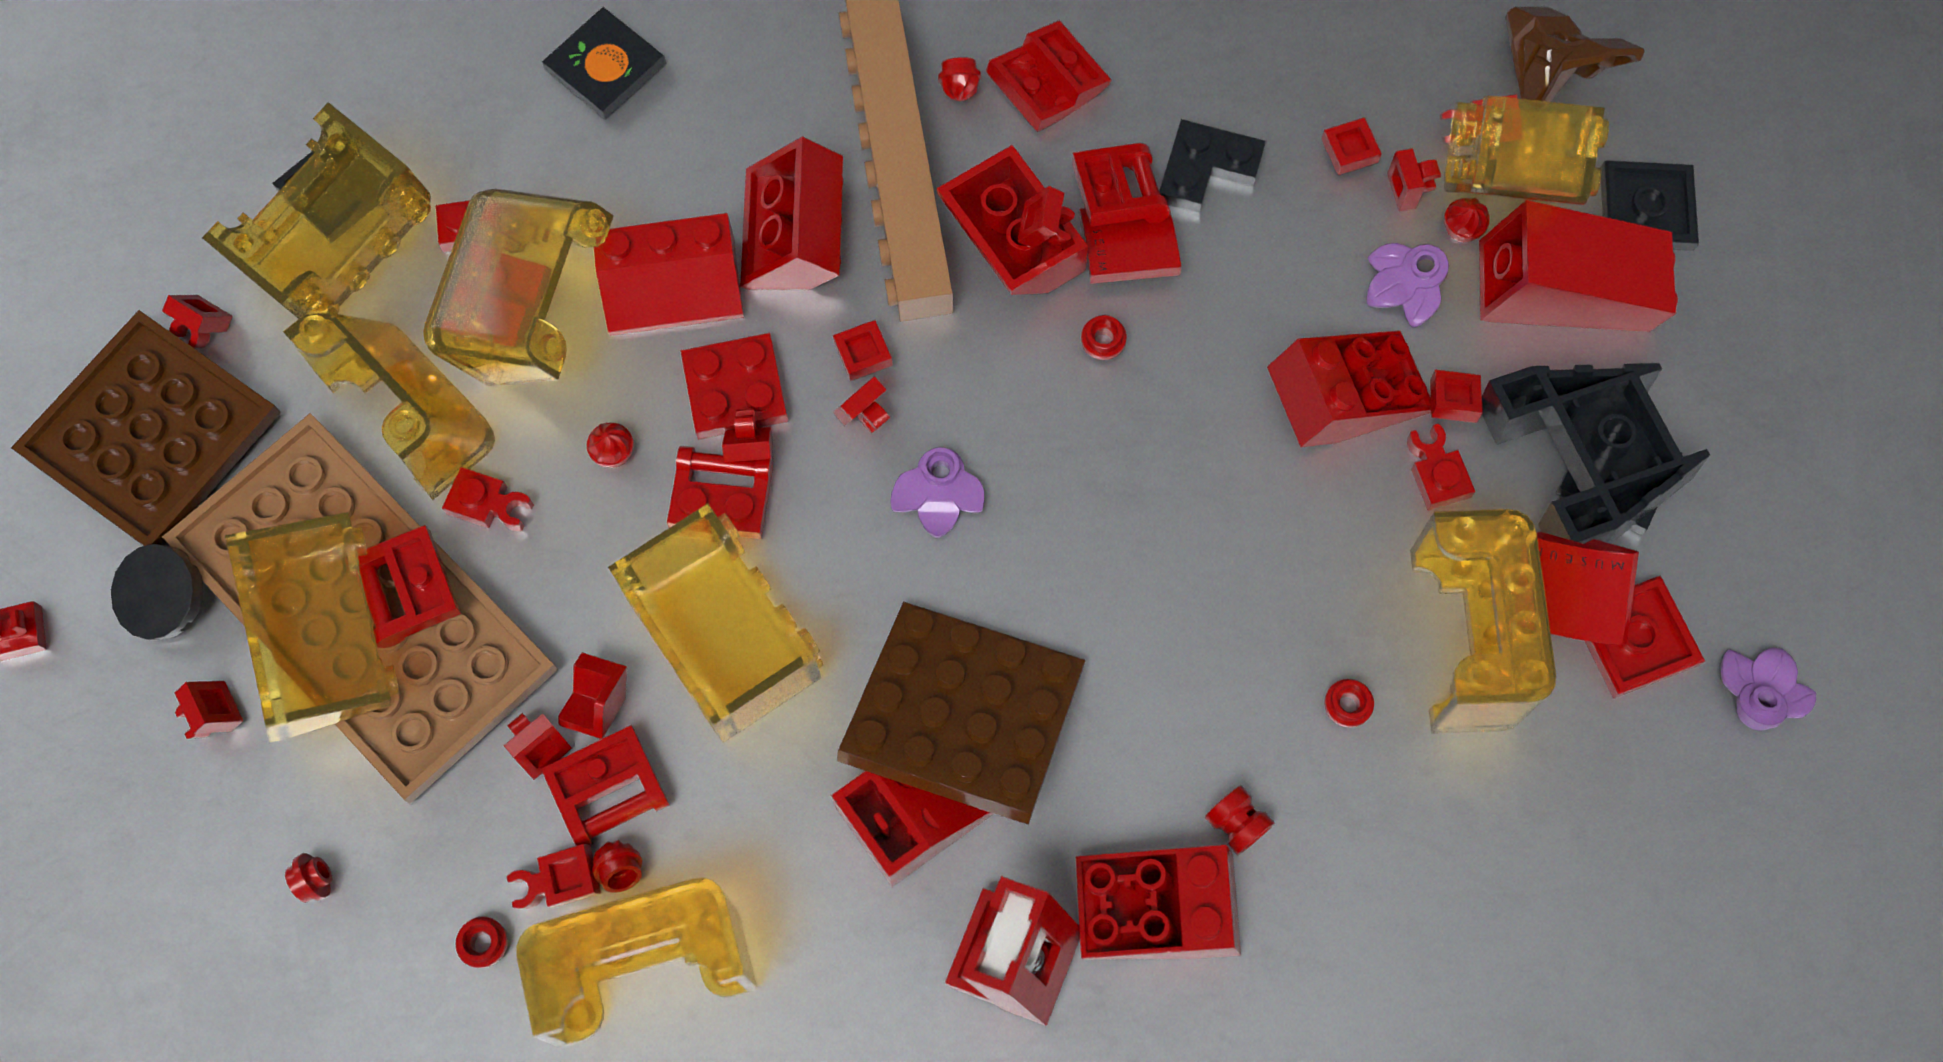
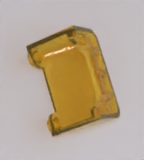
(503, 281)
(435, 423)
(309, 624)

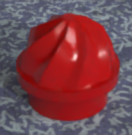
(959, 78)
(1466, 219)
(610, 445)
(617, 866)

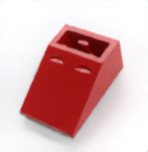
(1348, 386)
(902, 823)
(1158, 904)

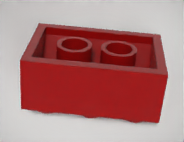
(990, 210)
(792, 218)
(669, 274)

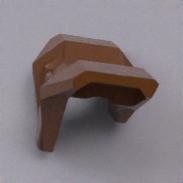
(1551, 48)

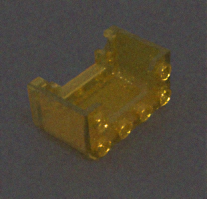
(1525, 150)
(327, 221)
(1499, 572)
(717, 622)
(573, 953)

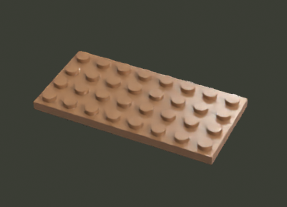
(450, 677)

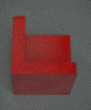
(596, 695)

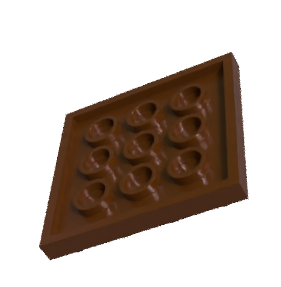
(146, 430)
(962, 712)

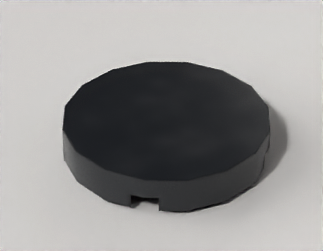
(156, 592)

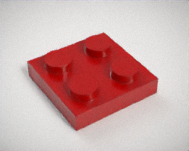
(732, 378)

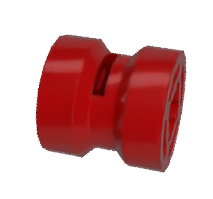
(1239, 820)

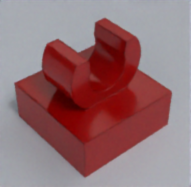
(1411, 178)
(1042, 219)
(197, 315)
(863, 406)
(746, 440)
(21, 630)
(207, 708)
(535, 744)

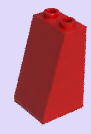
(1576, 271)

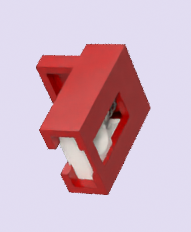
(1016, 950)

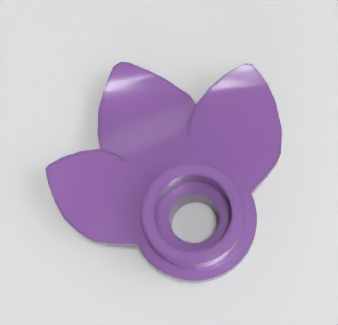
(1404, 284)
(935, 497)
(1768, 682)

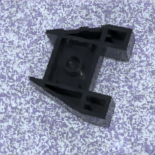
(1606, 438)

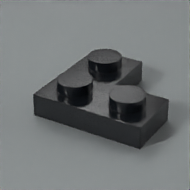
(1207, 152)

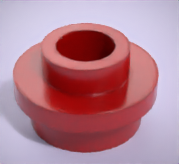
(1106, 326)
(1359, 693)
(309, 878)
(468, 935)

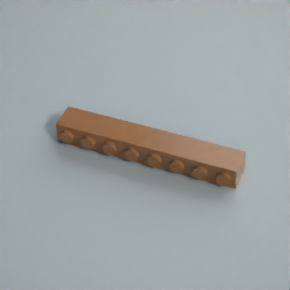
(899, 160)

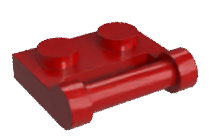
(1107, 190)
(742, 505)
(418, 581)
(598, 772)

